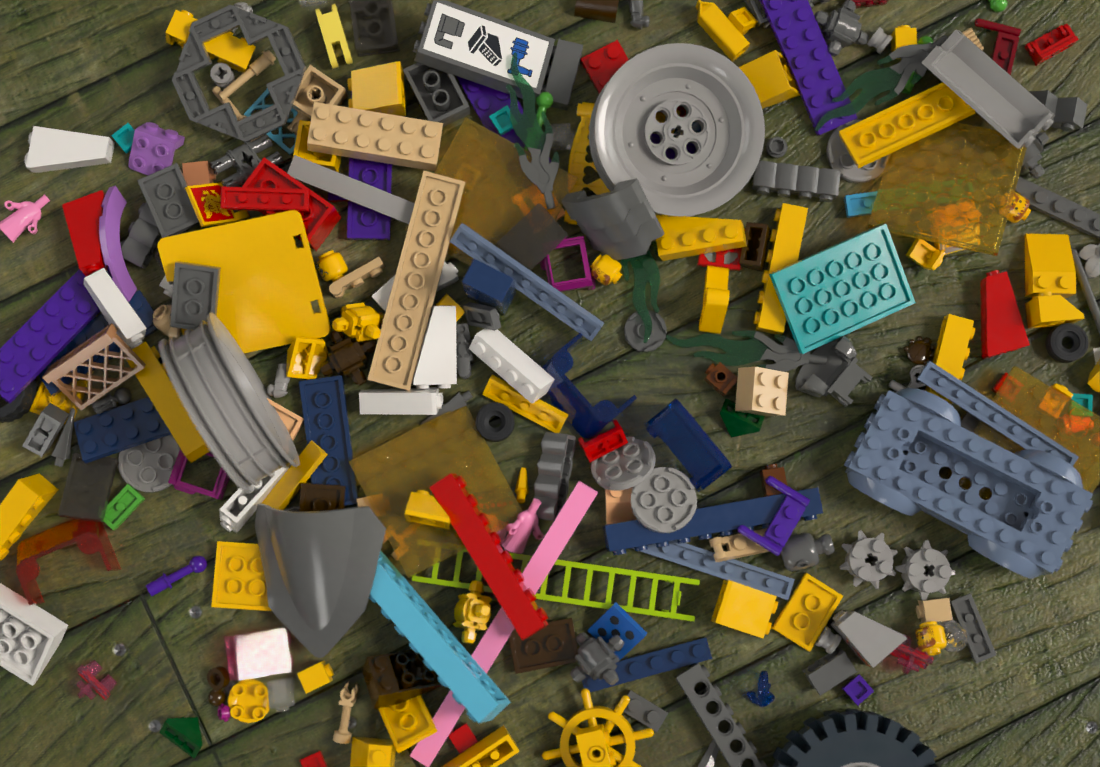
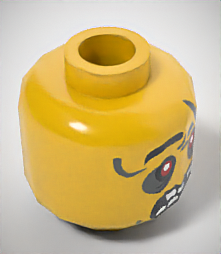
(331, 266)

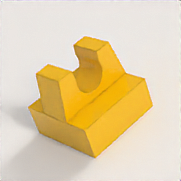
(742, 20)

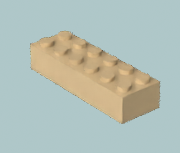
(374, 136)

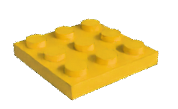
(239, 577)

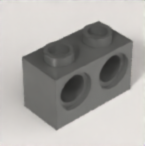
(45, 430)

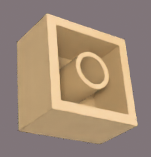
(761, 391)

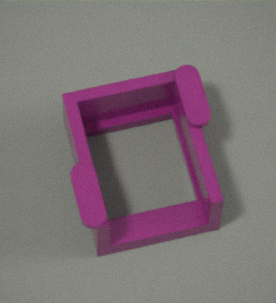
(588, 281)
(177, 473)

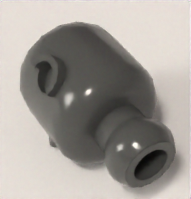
(802, 551)

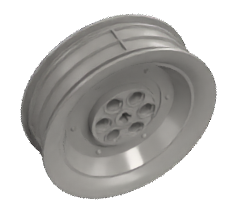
(712, 94)
(228, 403)

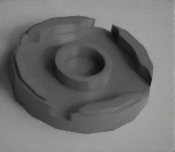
(635, 331)

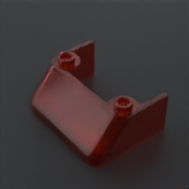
(90, 539)

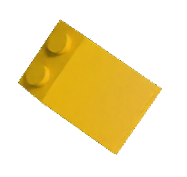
(1049, 265)

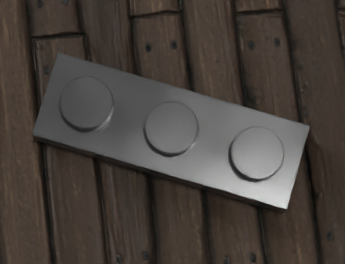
(970, 619)

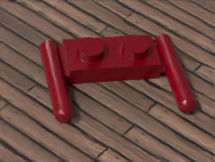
(1005, 42)

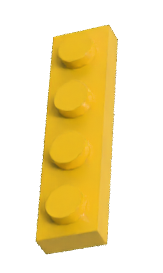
(538, 412)

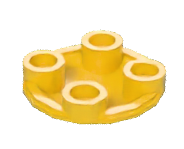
(248, 701)

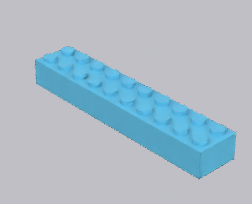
(436, 643)

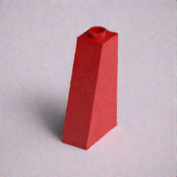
(83, 225)
(1000, 317)

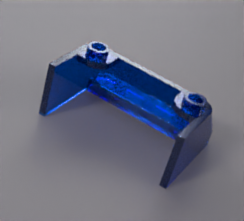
(566, 397)
(689, 444)

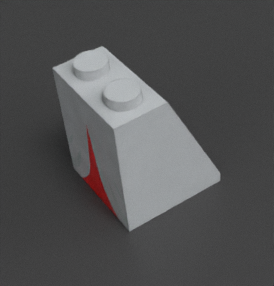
(866, 637)

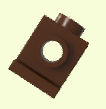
(720, 386)

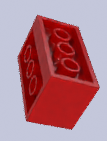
(321, 215)

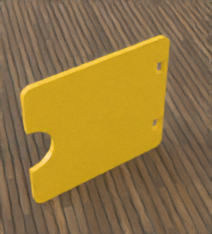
(263, 278)

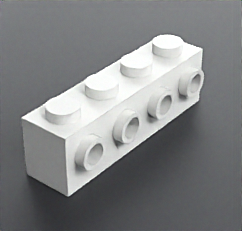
(511, 364)

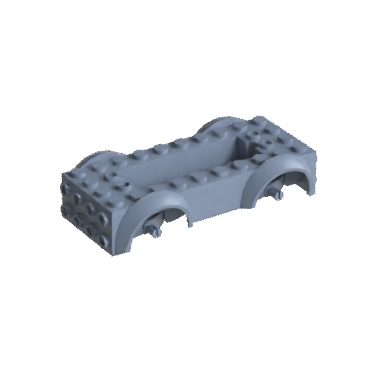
(1034, 493)

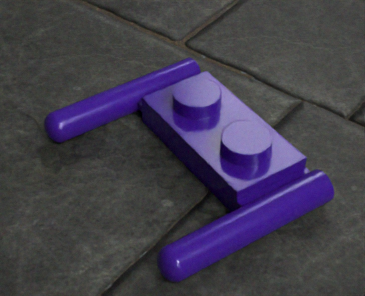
(783, 521)

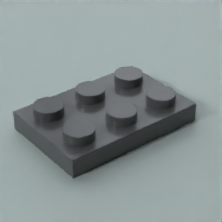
(169, 200)
(194, 294)

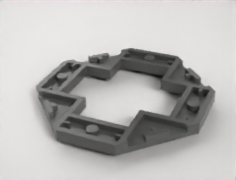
(195, 56)

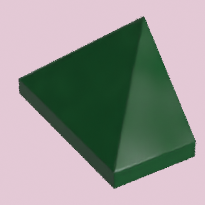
(739, 422)
(184, 734)

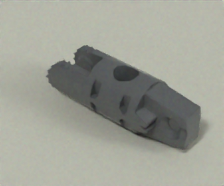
(463, 355)

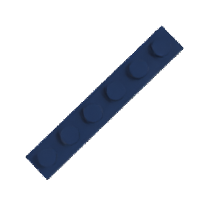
(655, 663)

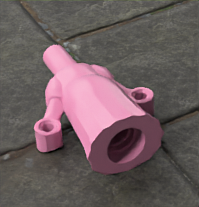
(19, 221)
(521, 529)

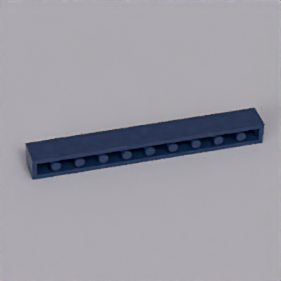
(706, 521)

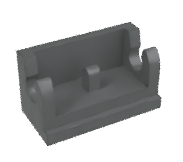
(829, 671)

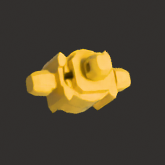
(359, 322)
(472, 612)

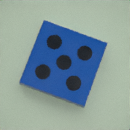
(618, 622)

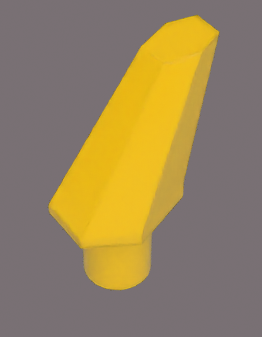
(521, 488)

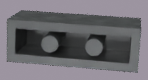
(563, 72)

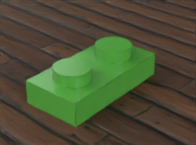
(122, 506)

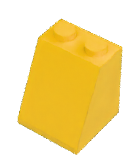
(771, 79)
(378, 89)
(744, 609)
(372, 752)

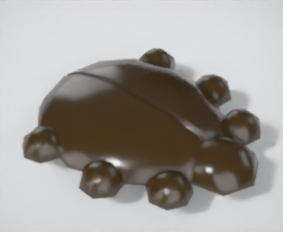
(920, 350)

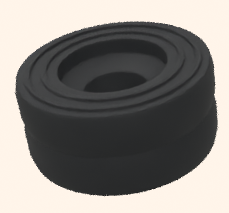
(1079, 343)
(495, 434)

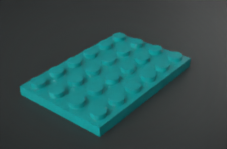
(842, 288)

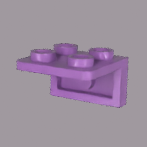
(153, 148)

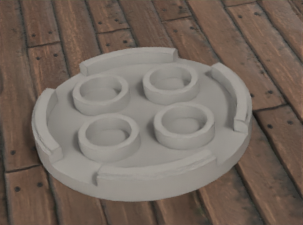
(841, 160)
(149, 464)
(624, 466)
(664, 500)

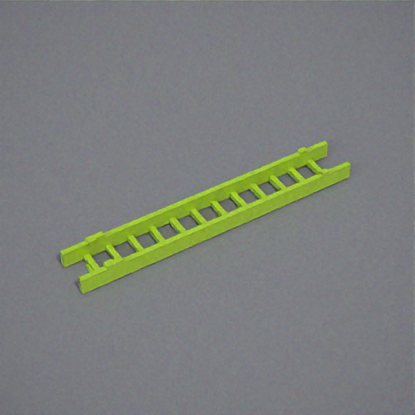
(585, 602)

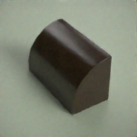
(597, 9)
(757, 242)

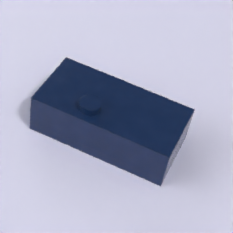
(489, 286)

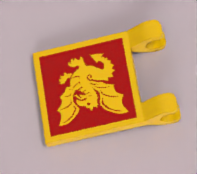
(206, 204)

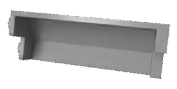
(989, 90)

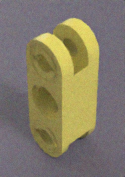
(334, 36)

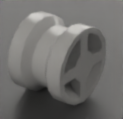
(880, 40)
(224, 79)
(828, 640)

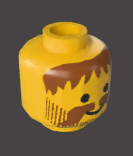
(1019, 209)
(606, 270)
(931, 638)

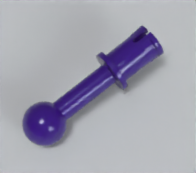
(197, 565)

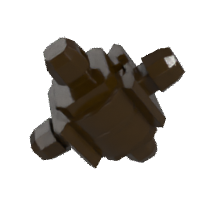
(348, 357)

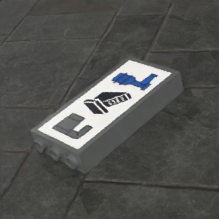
(481, 47)

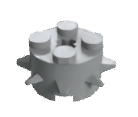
(913, 570)
(863, 571)

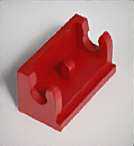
(1051, 44)
(604, 442)

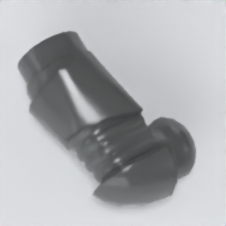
(637, 18)

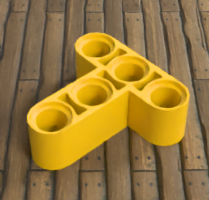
(714, 299)

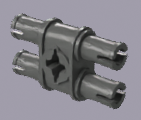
(248, 153)

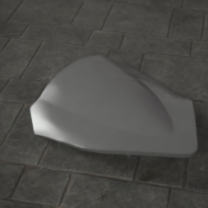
(319, 569)

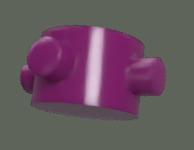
(223, 713)

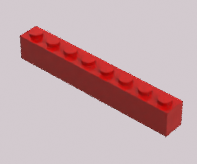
(489, 556)

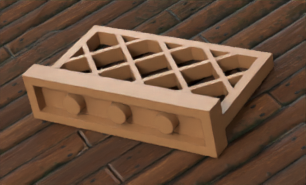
(86, 351)

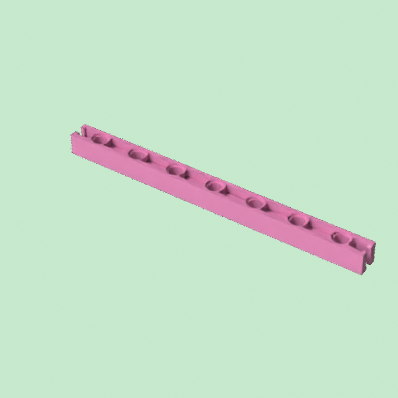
(501, 626)

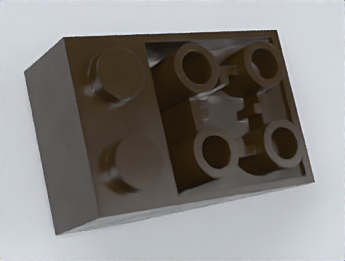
(397, 678)

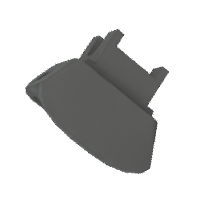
(837, 376)

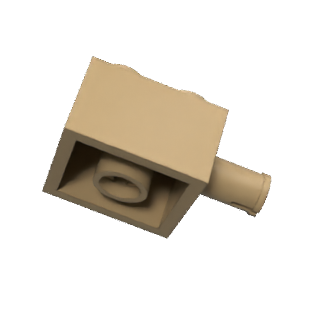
(315, 84)

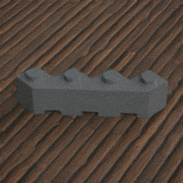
(1068, 111)

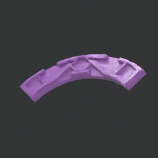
(110, 241)

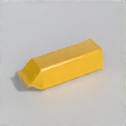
(721, 30)

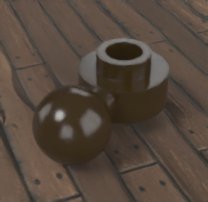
(217, 679)

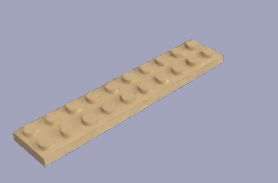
(416, 280)

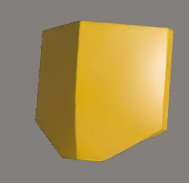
(305, 357)

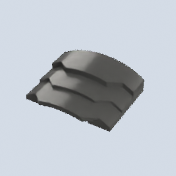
(616, 221)

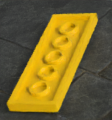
(904, 124)

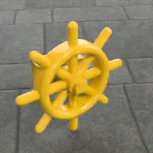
(595, 740)

